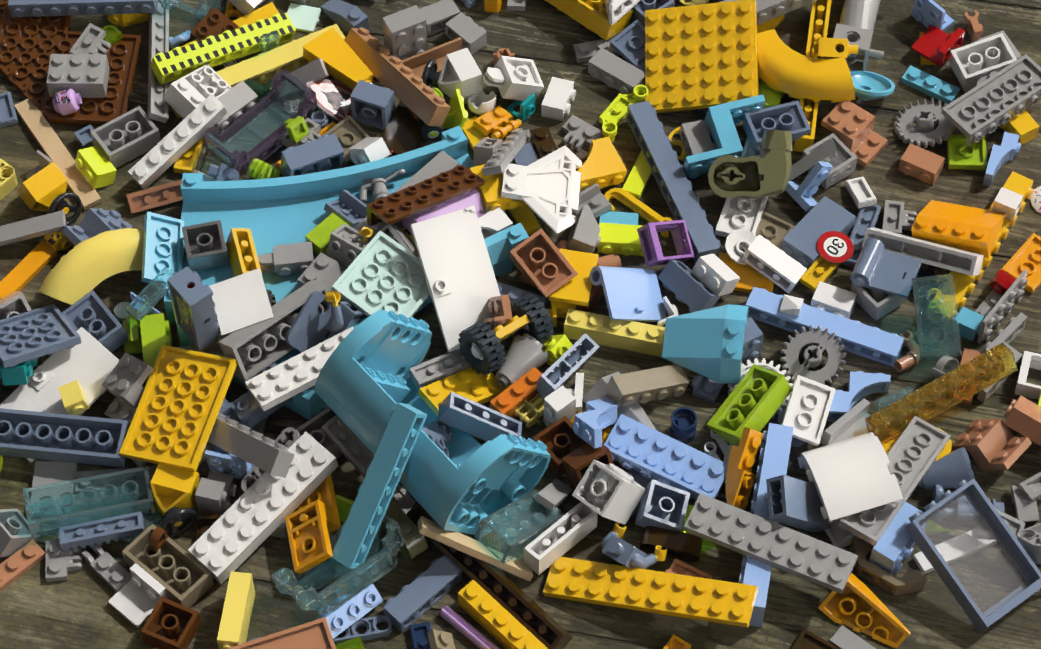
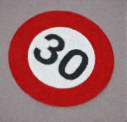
(835, 246)

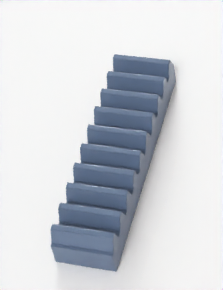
(101, 530)

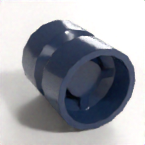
(683, 425)

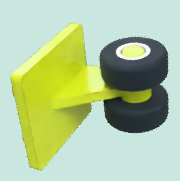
(456, 117)

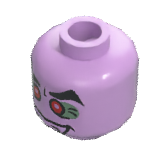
(67, 102)

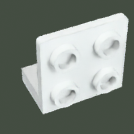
(138, 596)

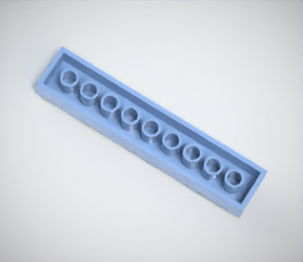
(772, 463)

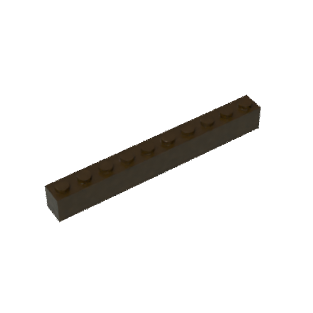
(503, 591)

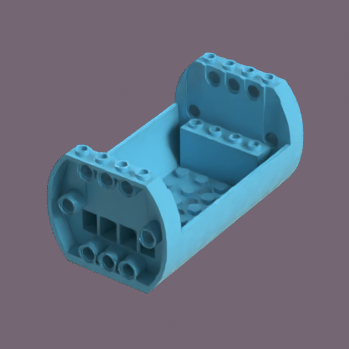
(367, 381)

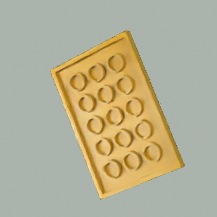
(178, 408)

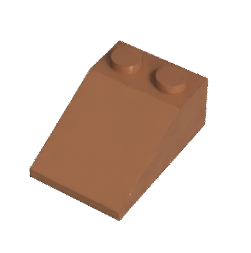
(542, 263)

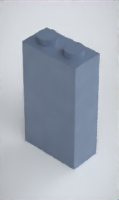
(822, 218)
(795, 504)

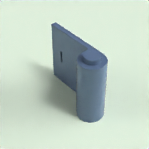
(884, 269)

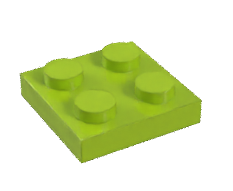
(964, 156)

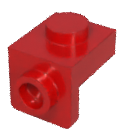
(1001, 282)

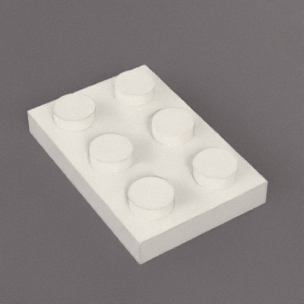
(808, 409)

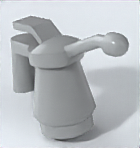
(378, 187)

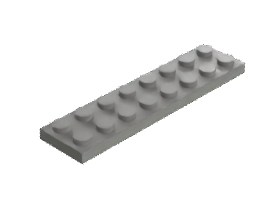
(909, 461)
(770, 543)

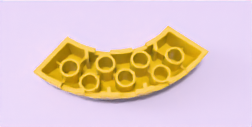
(802, 75)

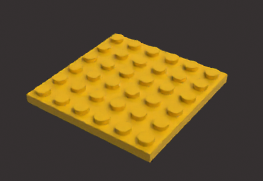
(701, 55)

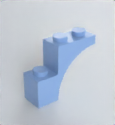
(859, 386)
(597, 416)

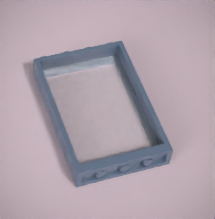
(975, 554)

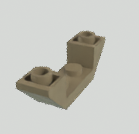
(911, 581)

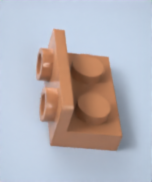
(500, 310)

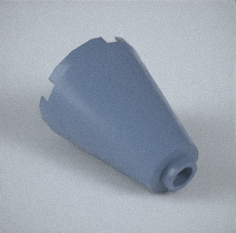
(949, 471)

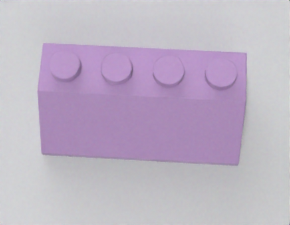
(457, 203)

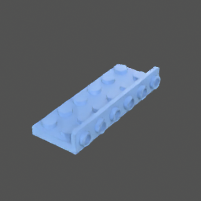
(665, 458)

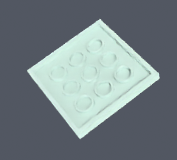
(384, 279)

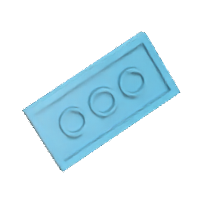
(161, 245)

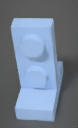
(802, 192)

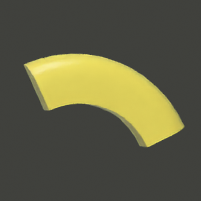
(93, 262)

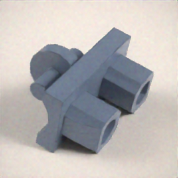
(223, 173)

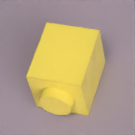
(74, 398)

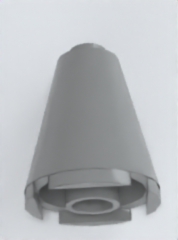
(521, 357)

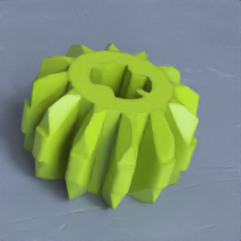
(261, 170)

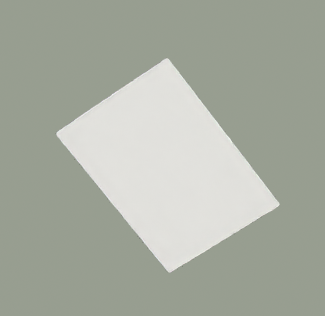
(241, 301)

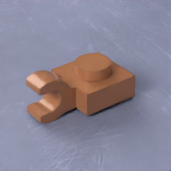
(974, 29)

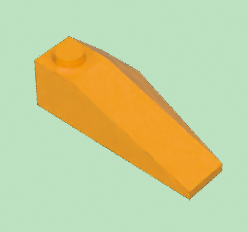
(864, 613)

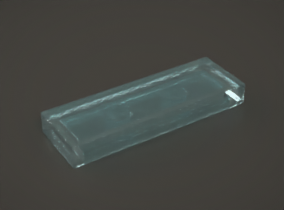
(150, 294)

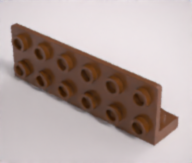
(422, 195)

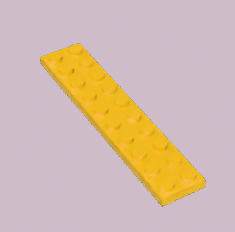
(651, 591)

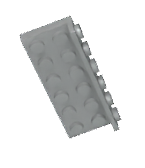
(996, 100)

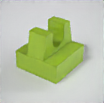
(296, 128)

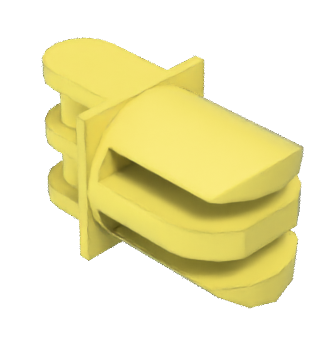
(533, 409)

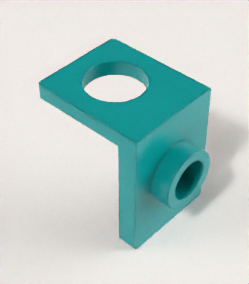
(526, 108)

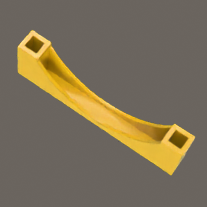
(601, 167)

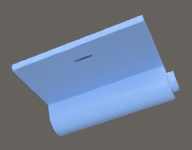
(630, 293)

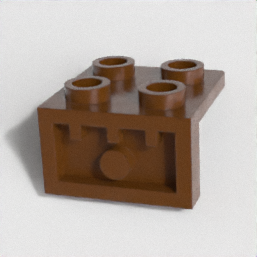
(212, 25)

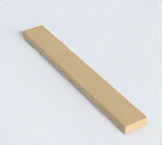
(57, 152)

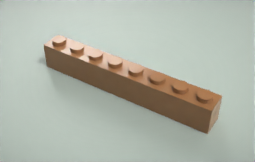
(399, 78)

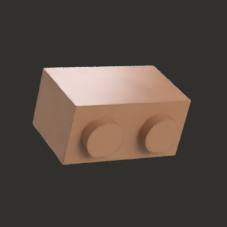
(921, 164)

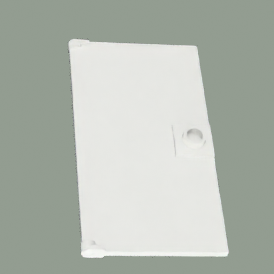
(456, 271)
(84, 362)

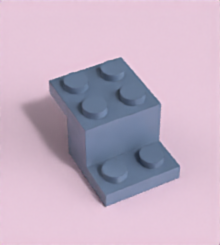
(93, 223)

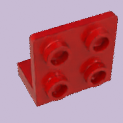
(937, 44)

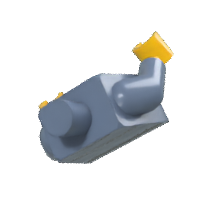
(343, 314)
(626, 553)

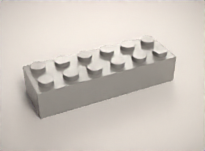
(266, 341)

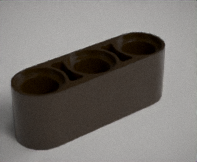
(678, 544)

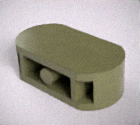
(415, 542)

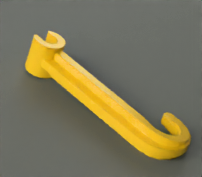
(636, 205)

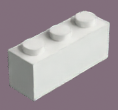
(774, 264)

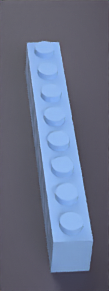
(854, 335)

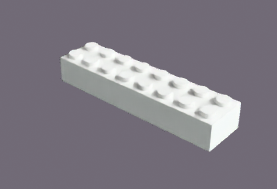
(262, 509)

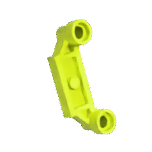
(617, 110)

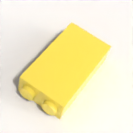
(236, 610)

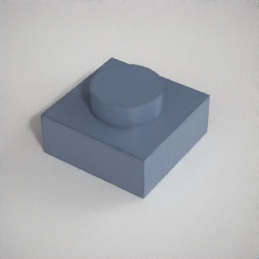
(84, 137)

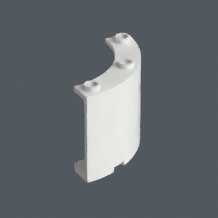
(851, 476)

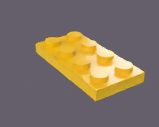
(464, 383)

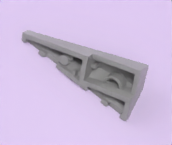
(633, 411)

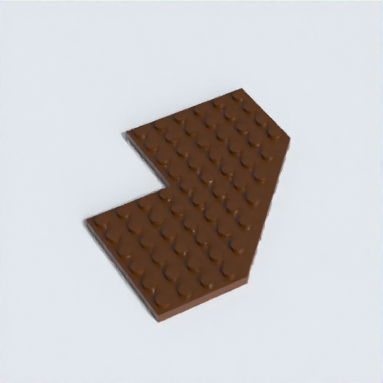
(26, 58)

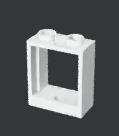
(1029, 360)

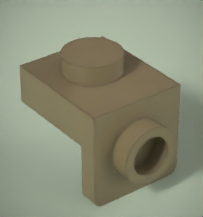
(440, 639)

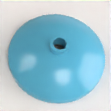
(871, 85)

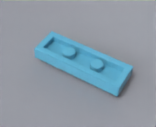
(930, 85)

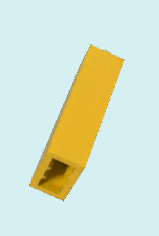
(338, 58)

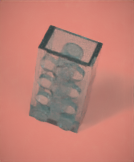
(937, 316)
(515, 526)

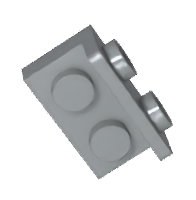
(595, 199)

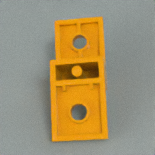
(312, 525)

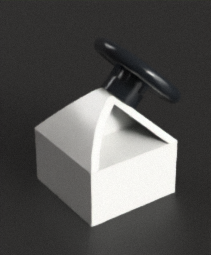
(457, 73)

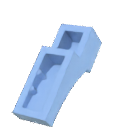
(1000, 155)

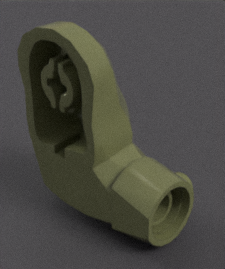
(755, 175)

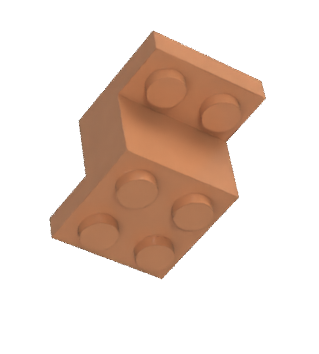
(855, 131)
(991, 444)

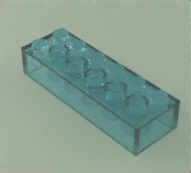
(88, 500)

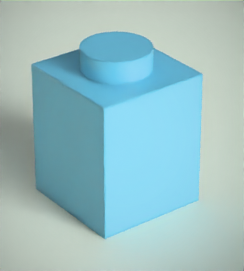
(969, 323)

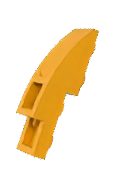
(740, 463)

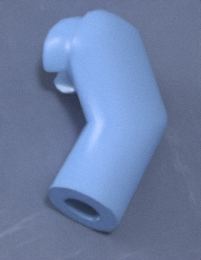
(179, 39)

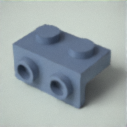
(347, 208)

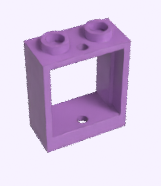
(651, 245)

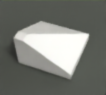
(791, 305)

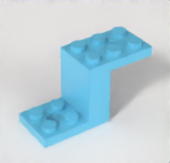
(721, 122)

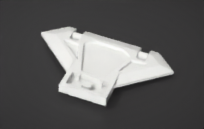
(547, 187)

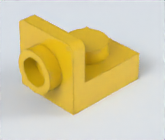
(559, 309)

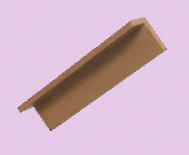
(419, 61)

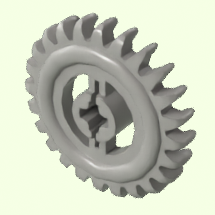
(923, 132)
(825, 342)

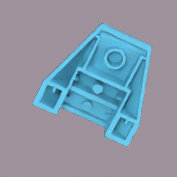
(708, 342)

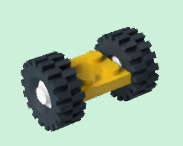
(483, 346)

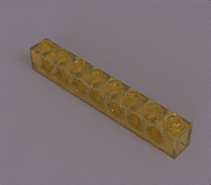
(942, 393)

